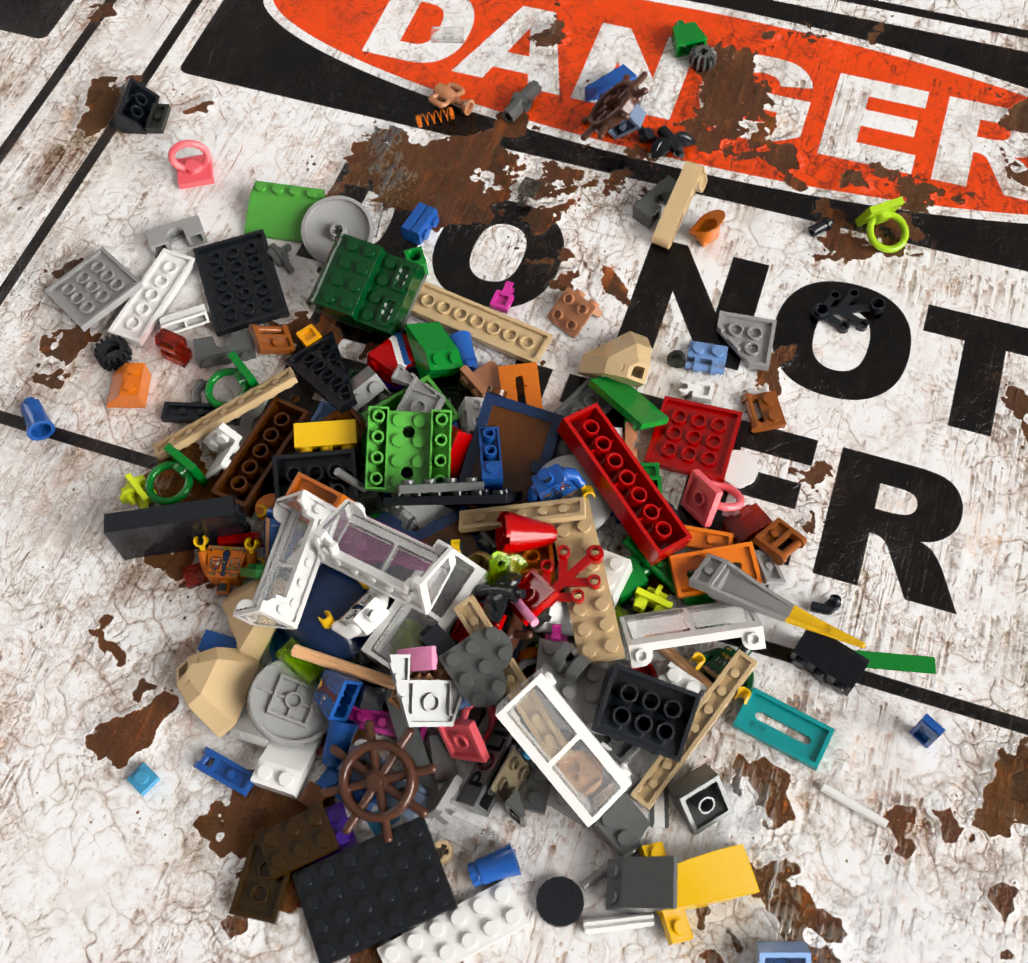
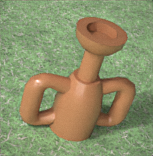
(445, 95)

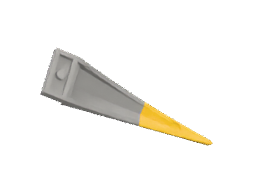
(733, 586)

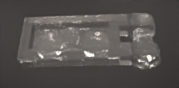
(462, 834)

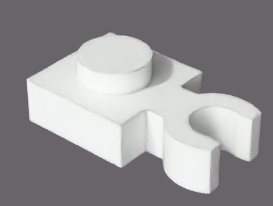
(700, 391)

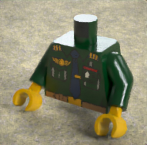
(716, 660)

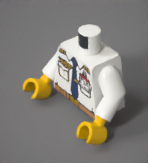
(361, 617)

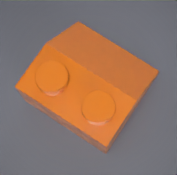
(129, 386)

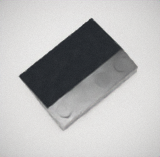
(319, 467)
(645, 711)

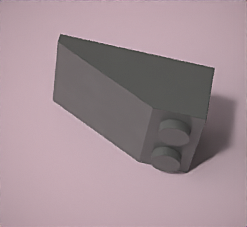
(641, 884)

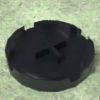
(560, 902)

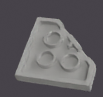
(748, 337)

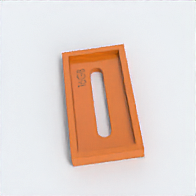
(530, 377)
(737, 553)

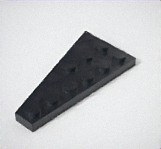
(325, 372)
(484, 496)

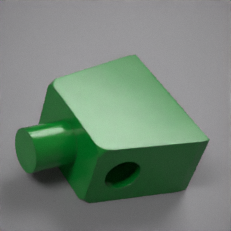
(686, 37)
(636, 579)

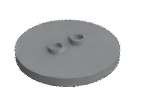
(285, 707)

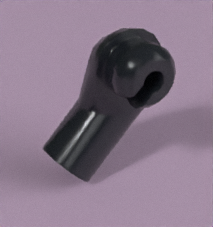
(828, 607)

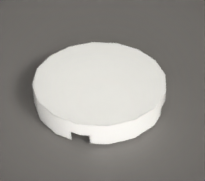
(741, 469)

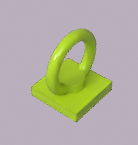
(880, 213)

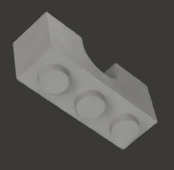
(166, 235)

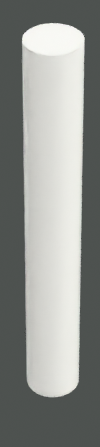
(855, 806)

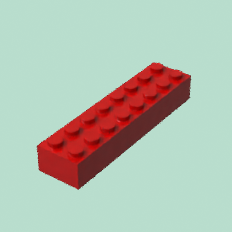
(624, 484)

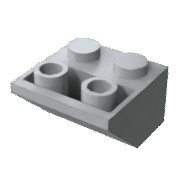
(368, 390)

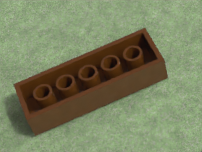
(251, 469)

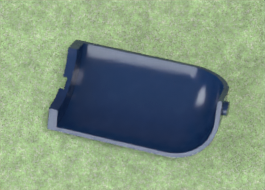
(337, 594)

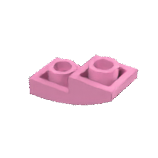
(421, 658)

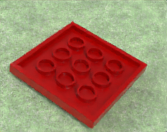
(694, 438)

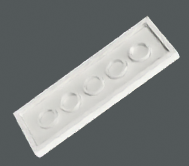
(151, 301)
(462, 931)

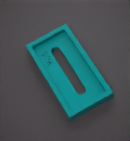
(816, 731)

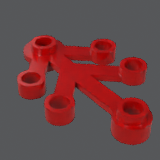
(567, 578)

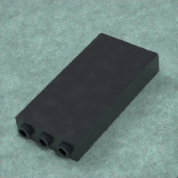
(173, 526)

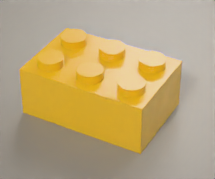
(326, 436)

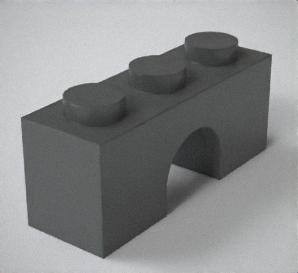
(647, 209)
(210, 355)

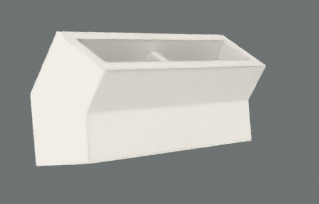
(185, 319)

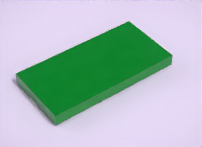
(629, 403)

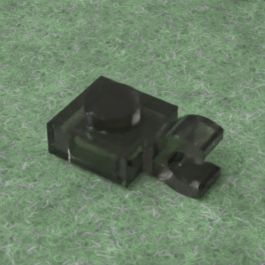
(528, 188)

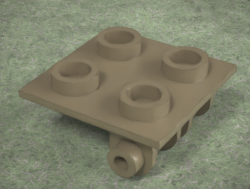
(510, 777)

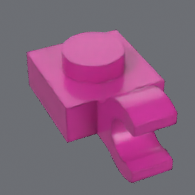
(503, 299)
(556, 634)

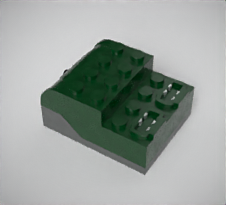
(366, 287)

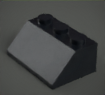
(132, 107)
(829, 661)

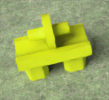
(134, 493)
(652, 598)

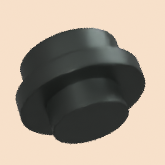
(676, 359)

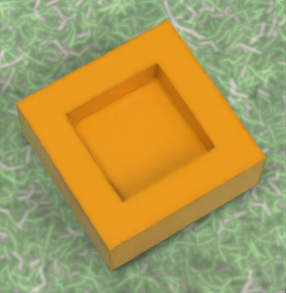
(308, 335)

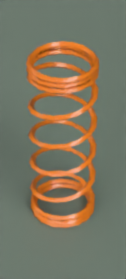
(419, 121)

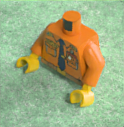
(223, 563)

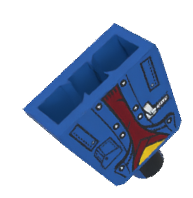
(336, 694)

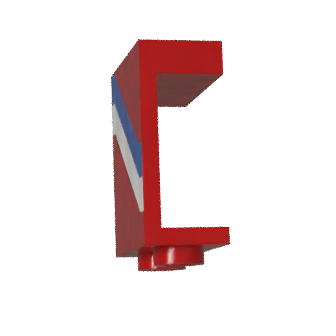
(388, 355)

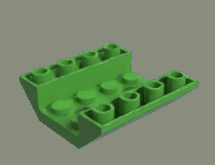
(390, 451)

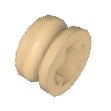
(446, 858)

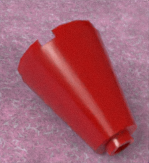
(522, 533)

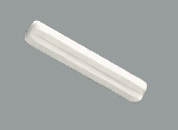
(617, 923)

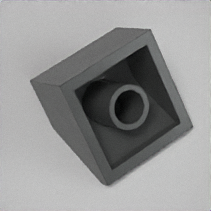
(700, 798)
(621, 825)

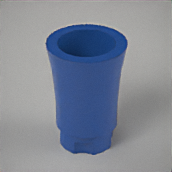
(463, 342)
(36, 419)
(339, 734)
(494, 866)

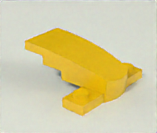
(703, 882)

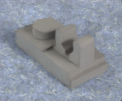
(769, 570)
(442, 804)

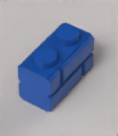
(420, 223)

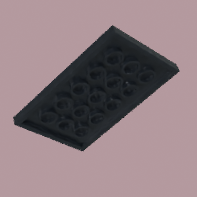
(240, 282)
(373, 891)

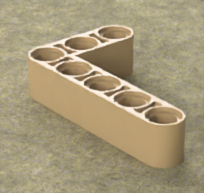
(691, 180)

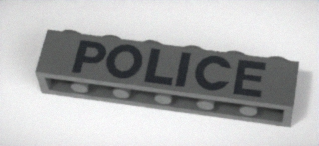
(476, 791)

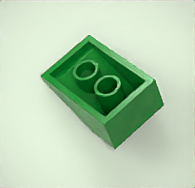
(433, 350)

